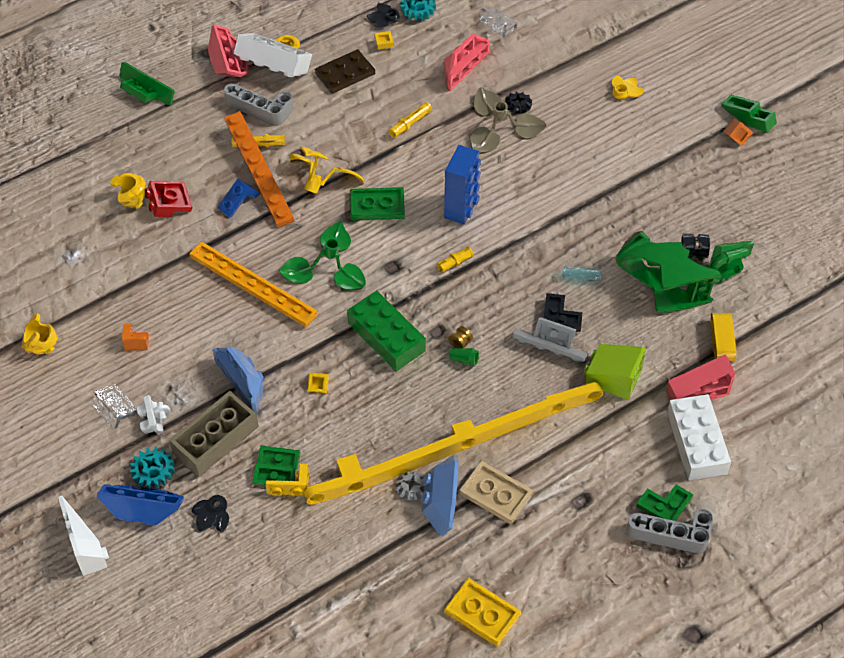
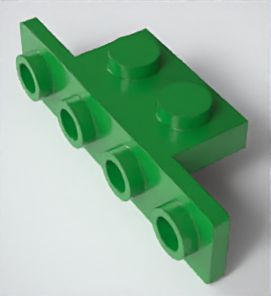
(144, 86)

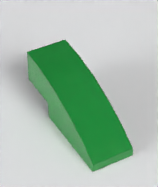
(750, 112)

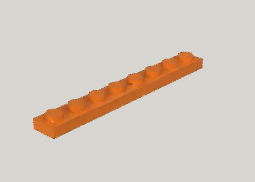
(259, 169)

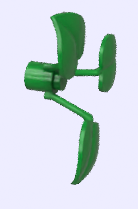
(333, 240)

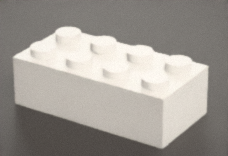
(272, 54)
(698, 437)

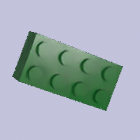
(386, 330)

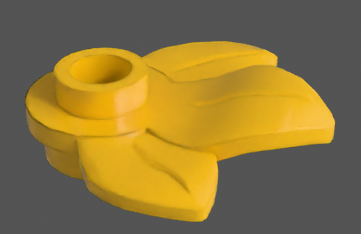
(626, 88)

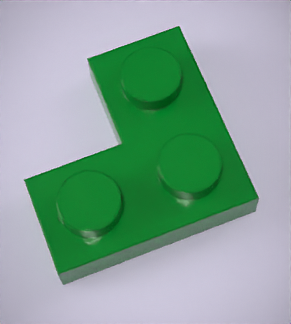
(668, 507)

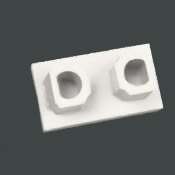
(156, 414)

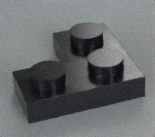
(555, 312)

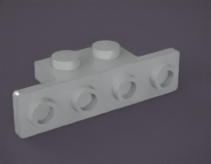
(552, 337)

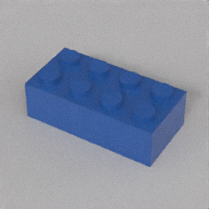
(462, 184)

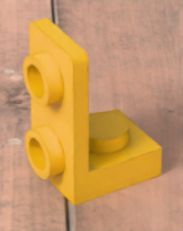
(293, 488)

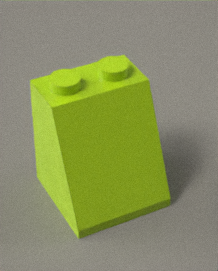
(615, 368)

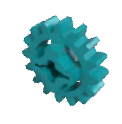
(417, 8)
(152, 468)

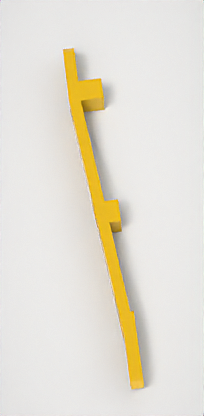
(462, 437)

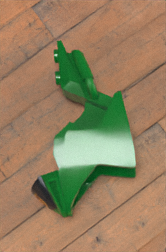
(679, 270)

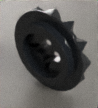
(513, 105)

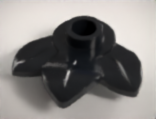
(384, 15)
(211, 516)

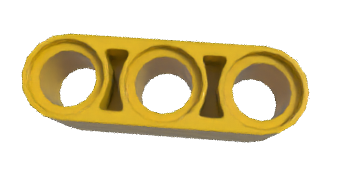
(723, 335)

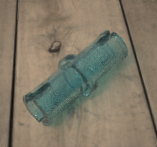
(582, 273)

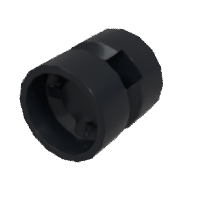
(689, 242)

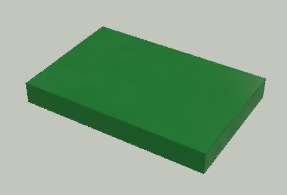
(377, 203)

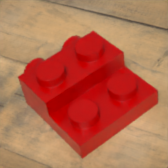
(168, 198)

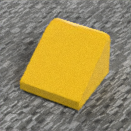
(318, 382)

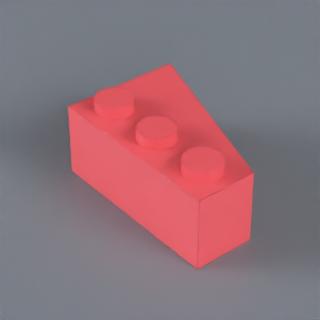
(711, 378)

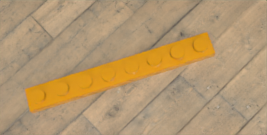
(254, 284)

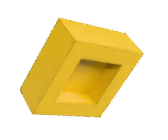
(384, 40)

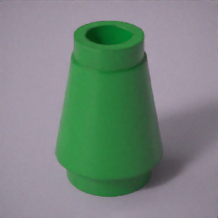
(466, 356)

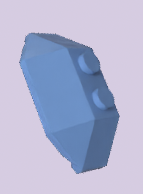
(241, 374)
(440, 494)

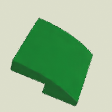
(276, 465)

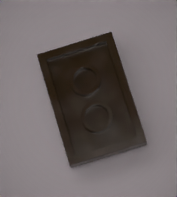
(344, 71)

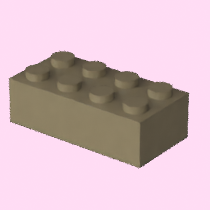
(214, 433)

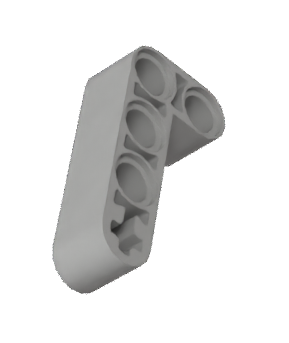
(258, 106)
(669, 528)

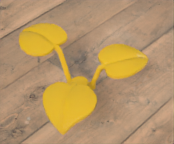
(314, 181)

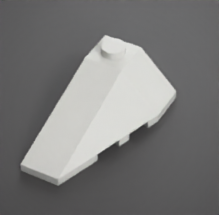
(84, 543)

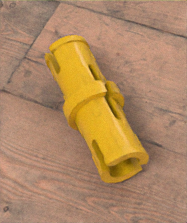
(455, 259)

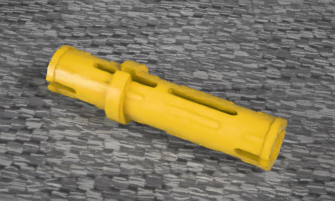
(405, 123)
(265, 140)

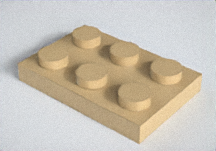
(496, 492)

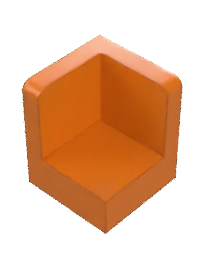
(738, 132)
(134, 340)

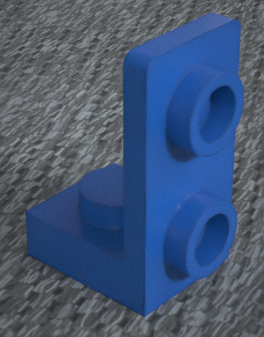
(236, 196)

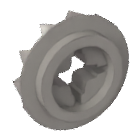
(403, 482)

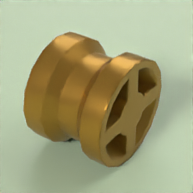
(461, 337)

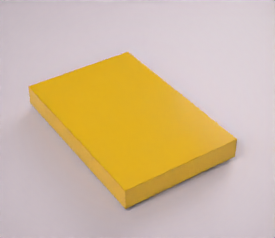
(482, 612)

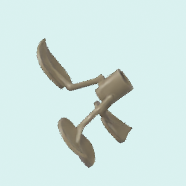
(487, 102)

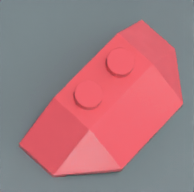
(222, 54)
(465, 59)

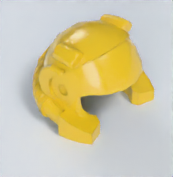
(131, 191)
(39, 337)

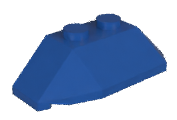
(139, 503)

